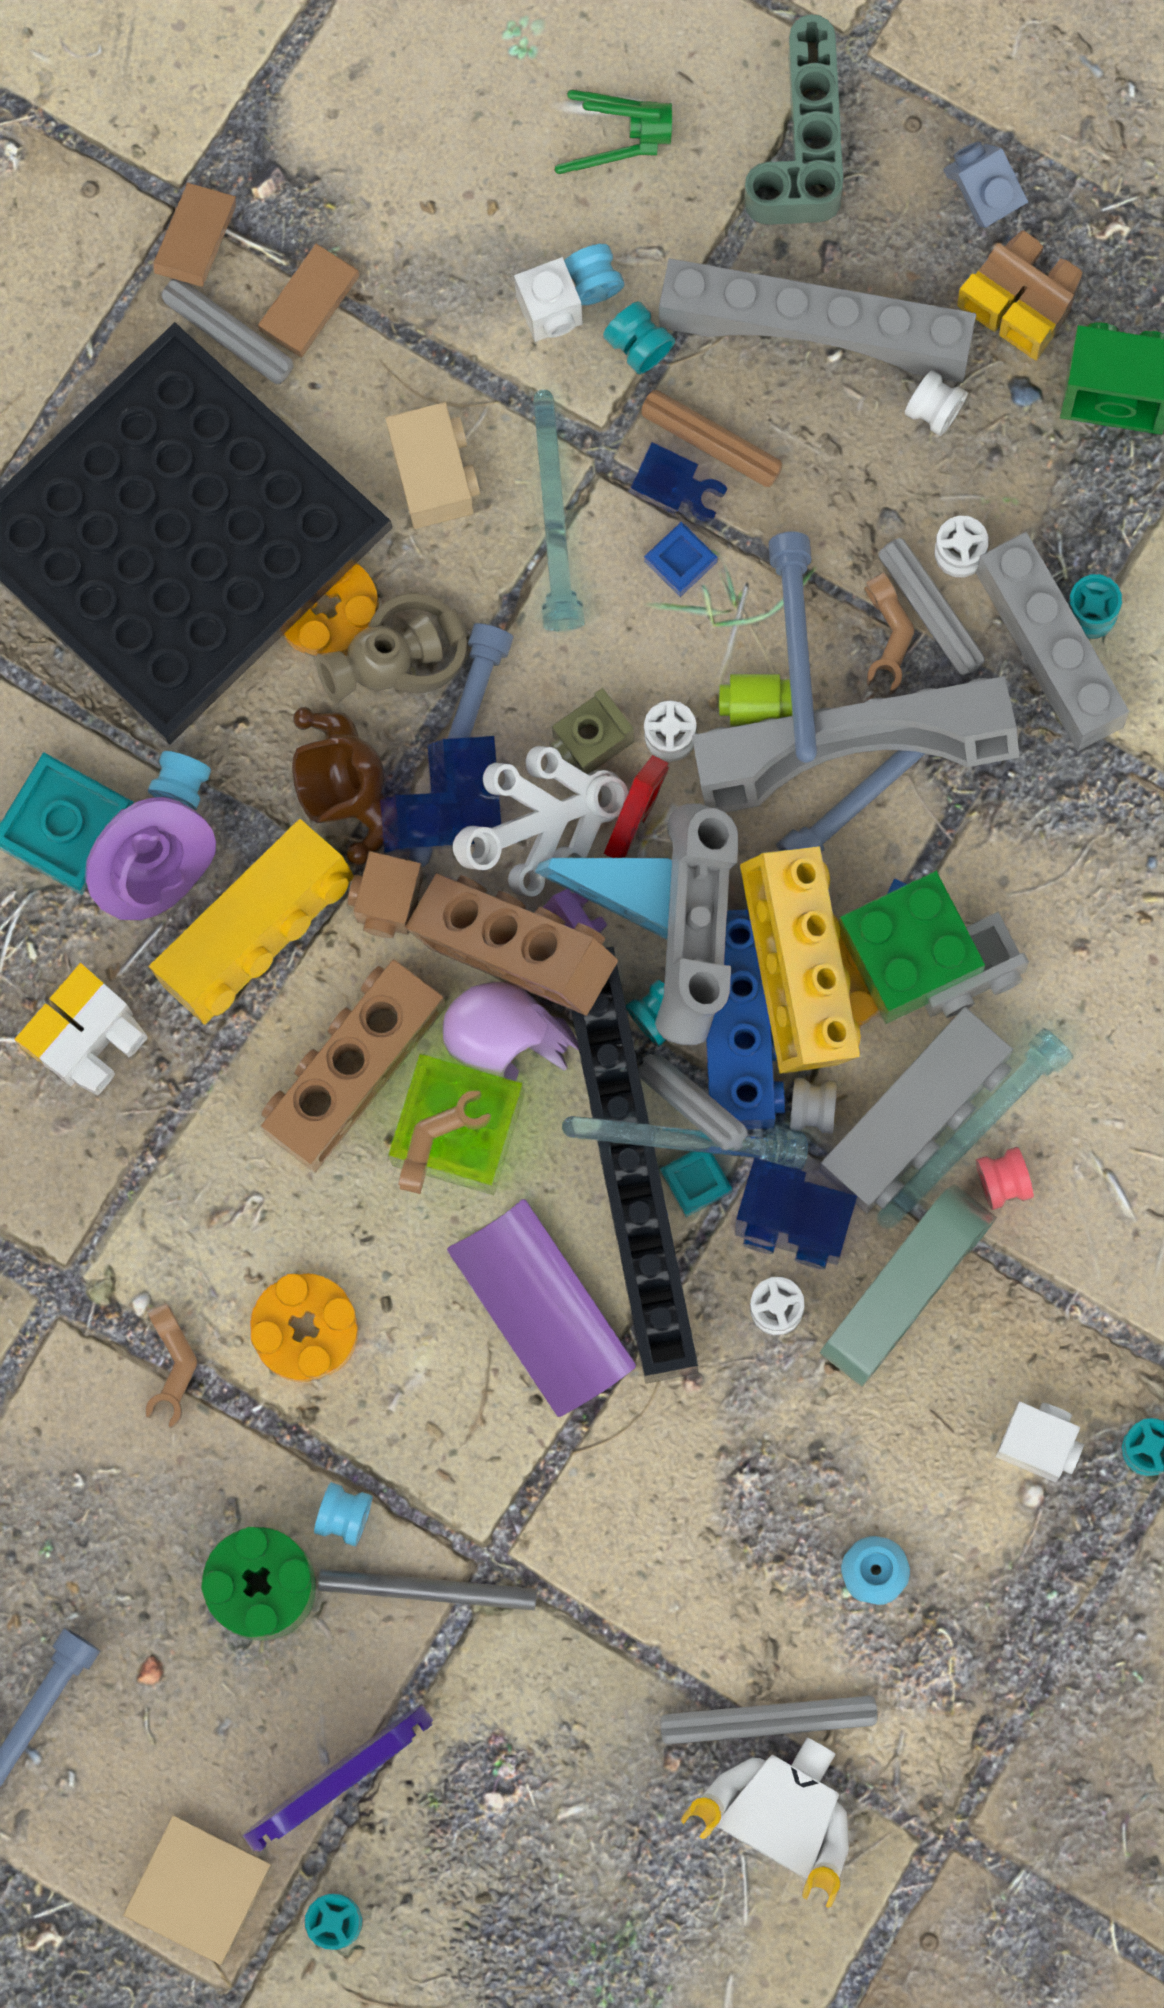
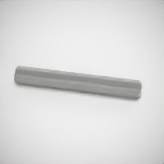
(768, 1720)

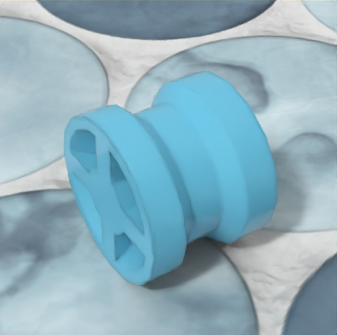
(594, 274)
(179, 778)
(343, 1514)

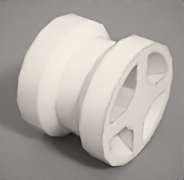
(936, 403)
(960, 534)
(670, 720)
(775, 1296)

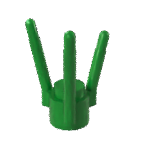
(647, 122)

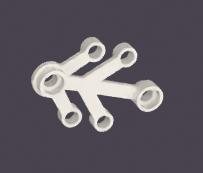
(546, 820)

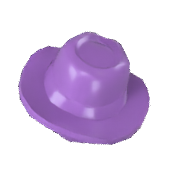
(148, 858)

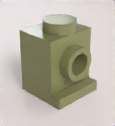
(613, 733)

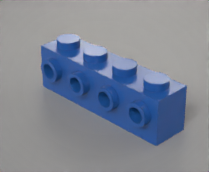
(741, 1036)

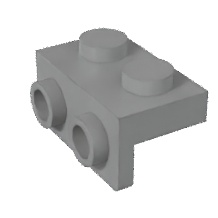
(1000, 973)

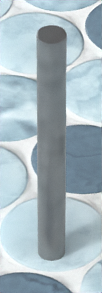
(427, 1589)

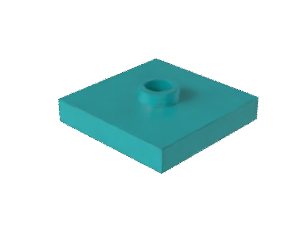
(58, 821)

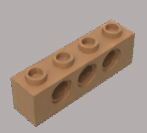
(513, 943)
(315, 1138)

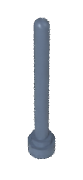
(790, 557)
(488, 647)
(850, 804)
(70, 1658)

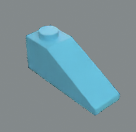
(626, 886)

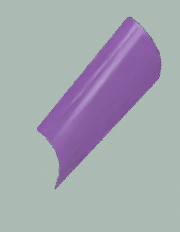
(542, 1309)

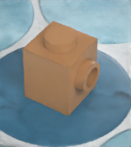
(385, 894)

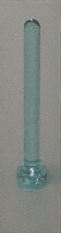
(562, 608)
(1043, 1057)
(782, 1147)

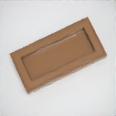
(194, 234)
(308, 300)

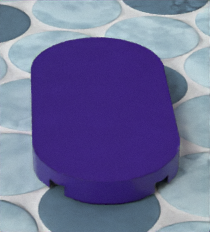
(337, 1778)

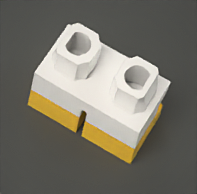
(72, 1052)

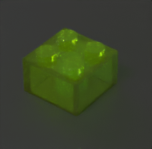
(464, 1155)

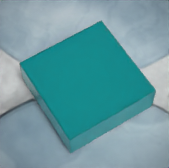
(696, 1181)

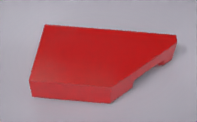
(637, 806)

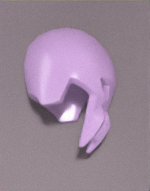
(498, 1022)

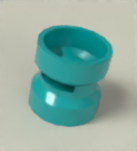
(638, 337)
(1099, 597)

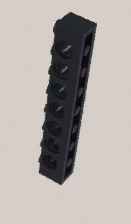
(635, 1190)

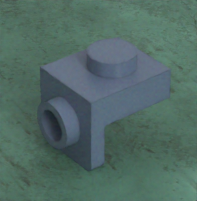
(986, 182)

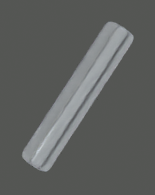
(227, 331)
(931, 607)
(692, 1102)

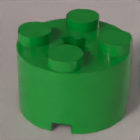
(255, 1552)

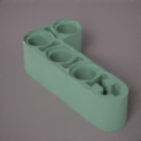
(808, 120)
(907, 1283)

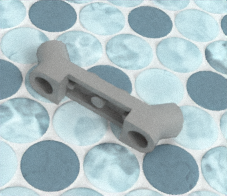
(695, 968)

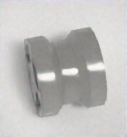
(813, 1105)

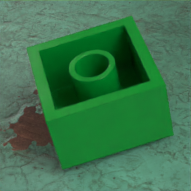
(1116, 379)
(910, 946)

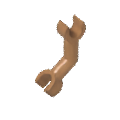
(885, 599)
(425, 1131)
(184, 1362)

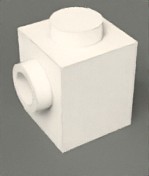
(548, 300)
(1041, 1441)

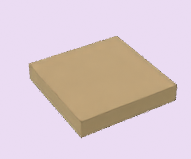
(197, 1890)

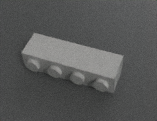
(1052, 641)
(917, 1110)

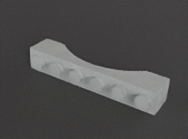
(735, 302)
(957, 722)

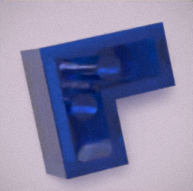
(455, 798)
(793, 1215)

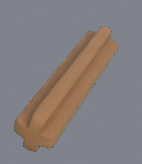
(711, 438)

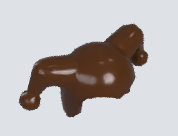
(340, 778)

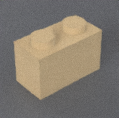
(431, 466)

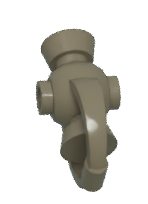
(383, 656)

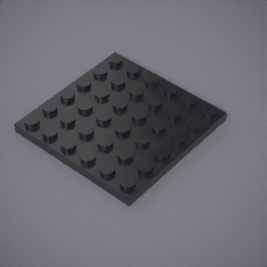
(177, 532)

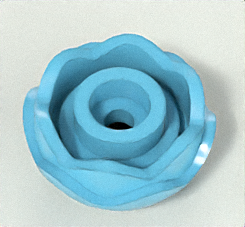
(875, 1588)

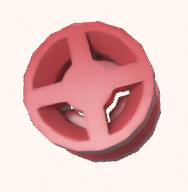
(1004, 1178)

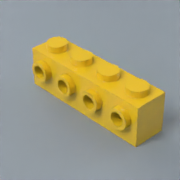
(252, 922)
(800, 959)

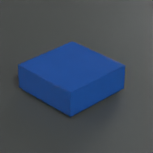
(680, 559)

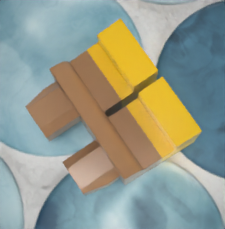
(1021, 296)

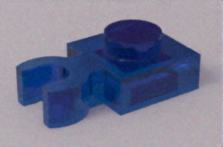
(668, 480)

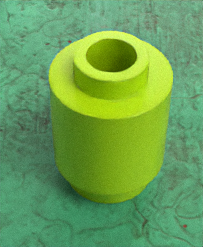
(755, 698)

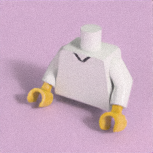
(782, 1814)

